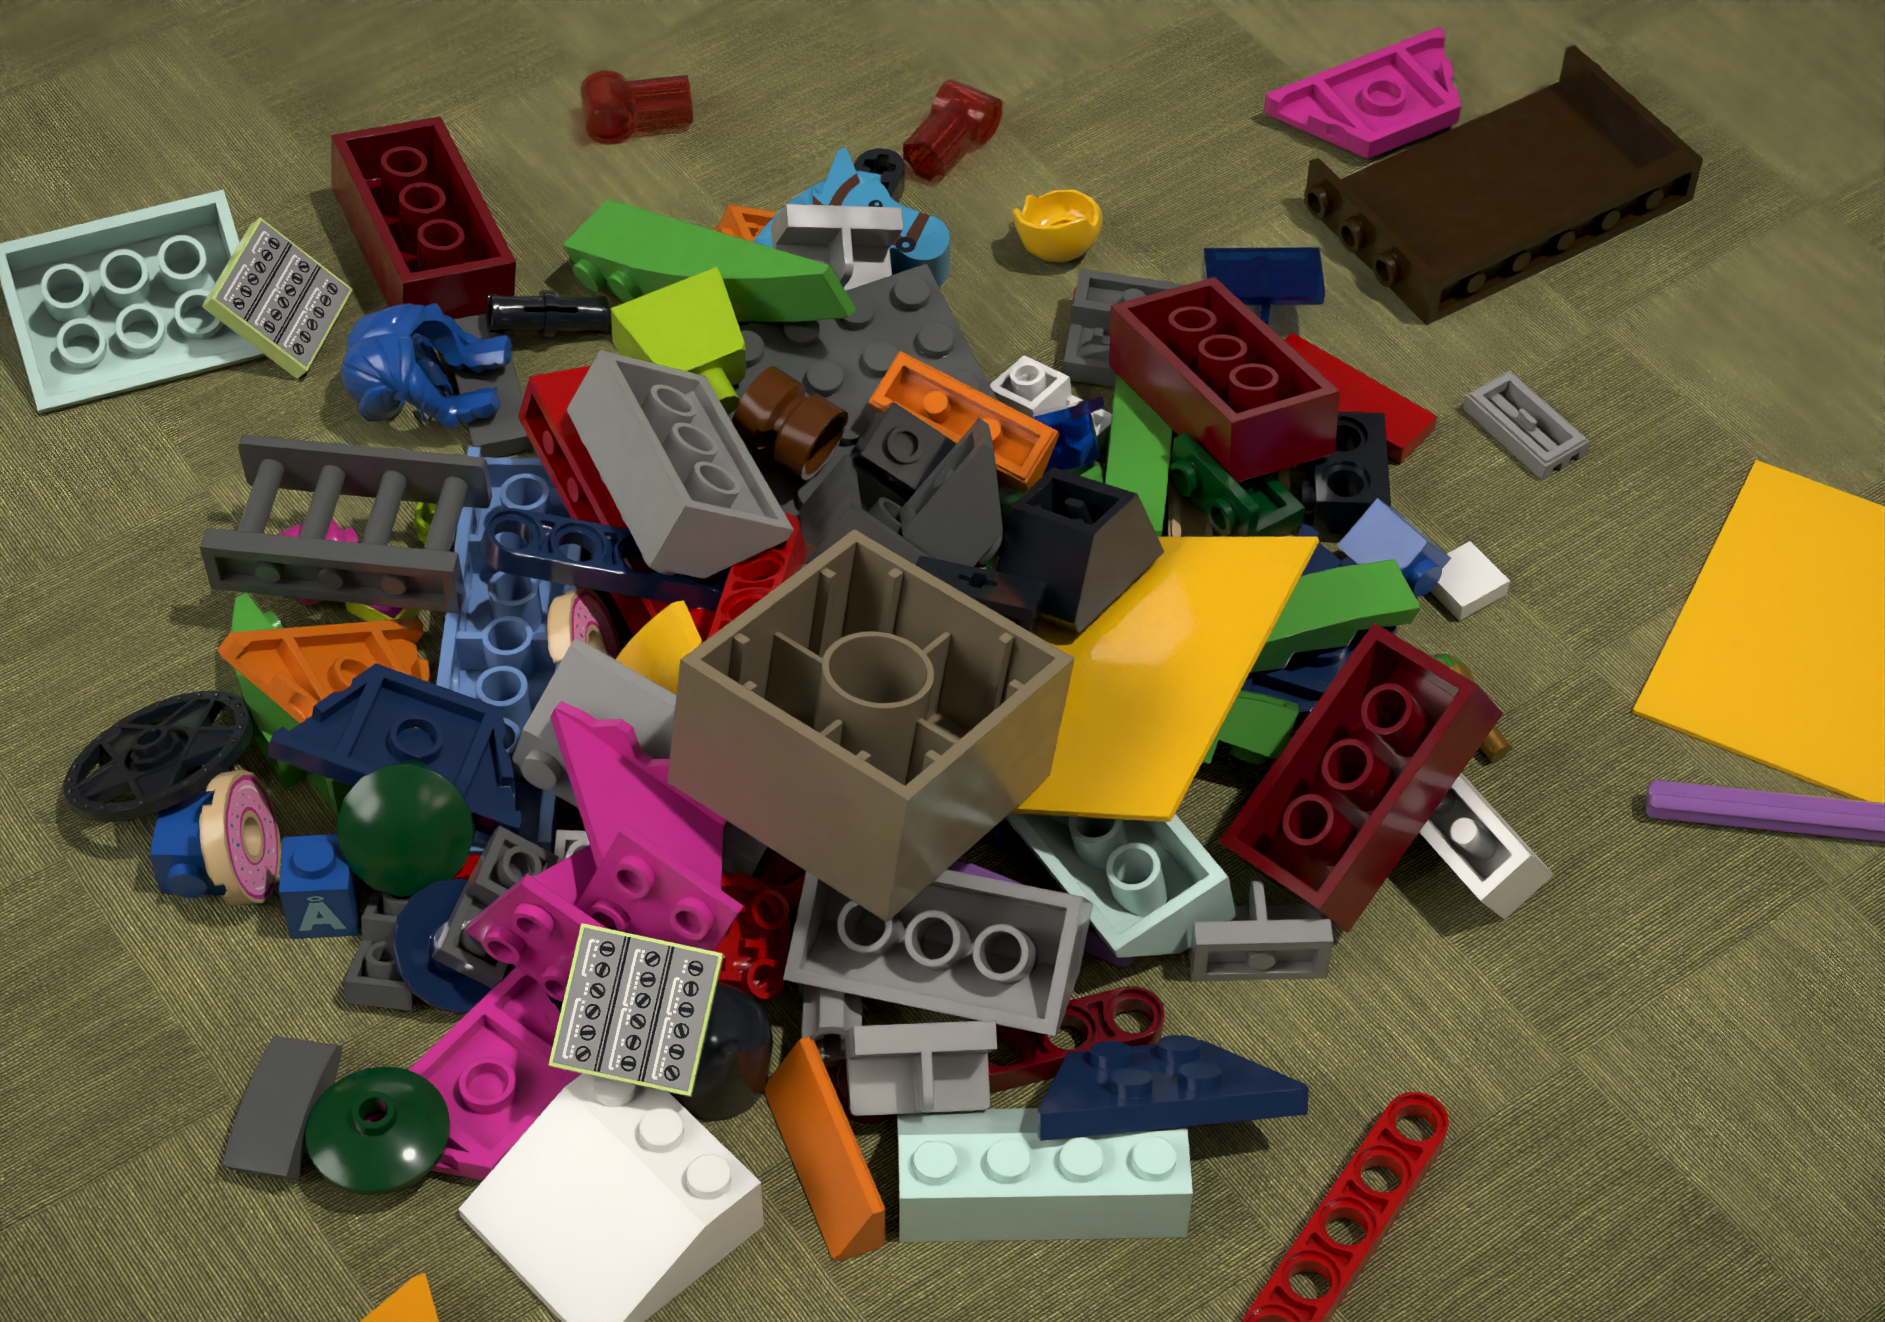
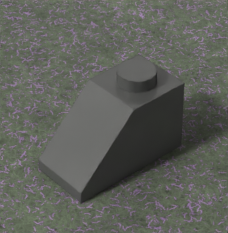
(958, 505)

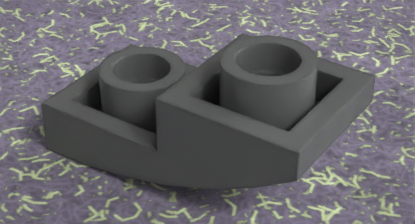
(498, 869)
(373, 972)
(276, 1107)

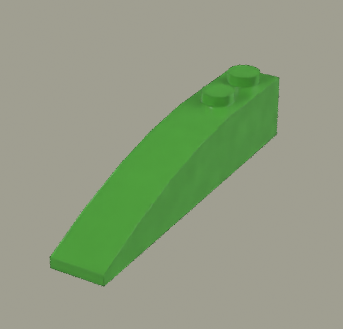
(642, 251)

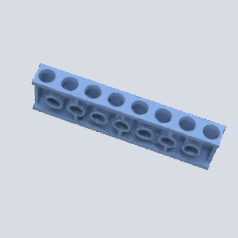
(500, 637)

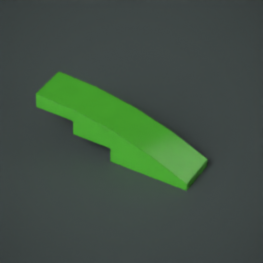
(1138, 452)
(1334, 605)

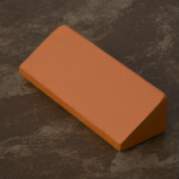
(951, 407)
(826, 1153)

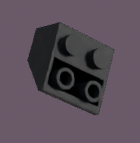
(1080, 541)

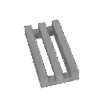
(1518, 429)

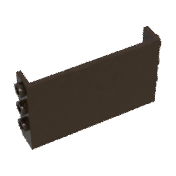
(1508, 191)

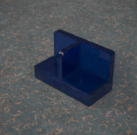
(1268, 275)
(1077, 435)

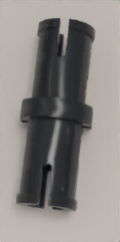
(547, 313)

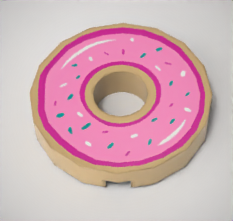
(582, 616)
(241, 838)

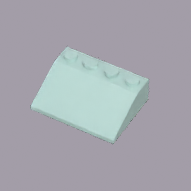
(122, 301)

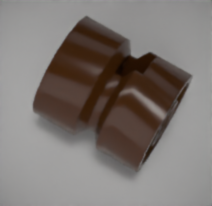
(796, 426)

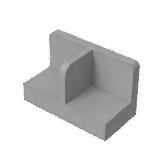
(845, 237)
(1262, 943)
(919, 1067)

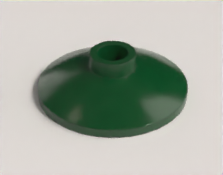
(383, 1153)

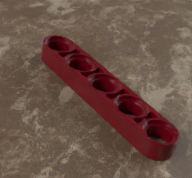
(1041, 1058)

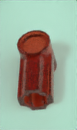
(619, 106)
(956, 121)

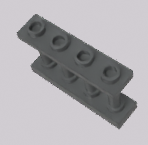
(340, 569)

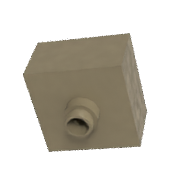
(868, 722)

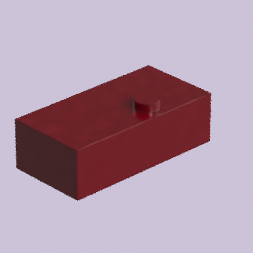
(420, 217)
(1223, 378)
(1361, 776)

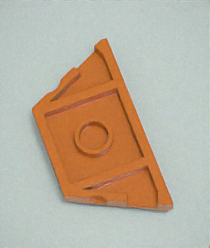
(311, 662)

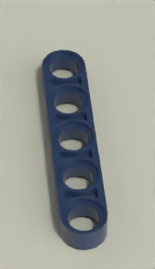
(603, 572)

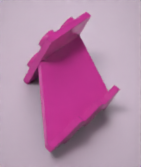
(648, 839)
(539, 923)

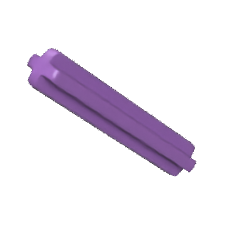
(1766, 810)

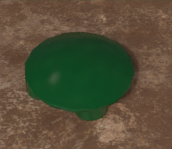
(405, 828)

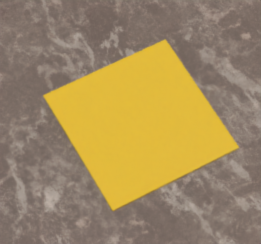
(1785, 637)
(1163, 674)

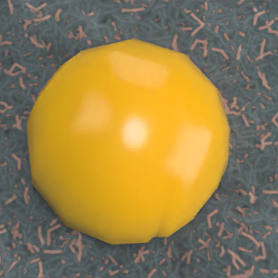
(1058, 225)

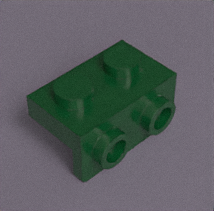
(1235, 509)

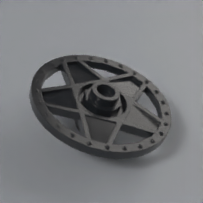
(159, 760)

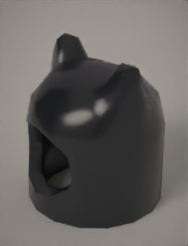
(733, 1057)

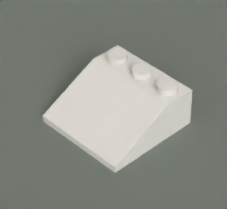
(614, 1202)

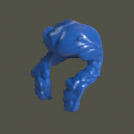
(384, 373)

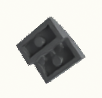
(1089, 333)

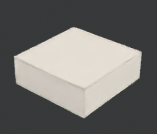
(1469, 582)

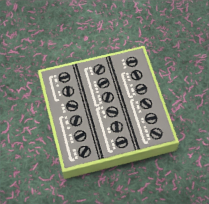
(277, 298)
(636, 1010)

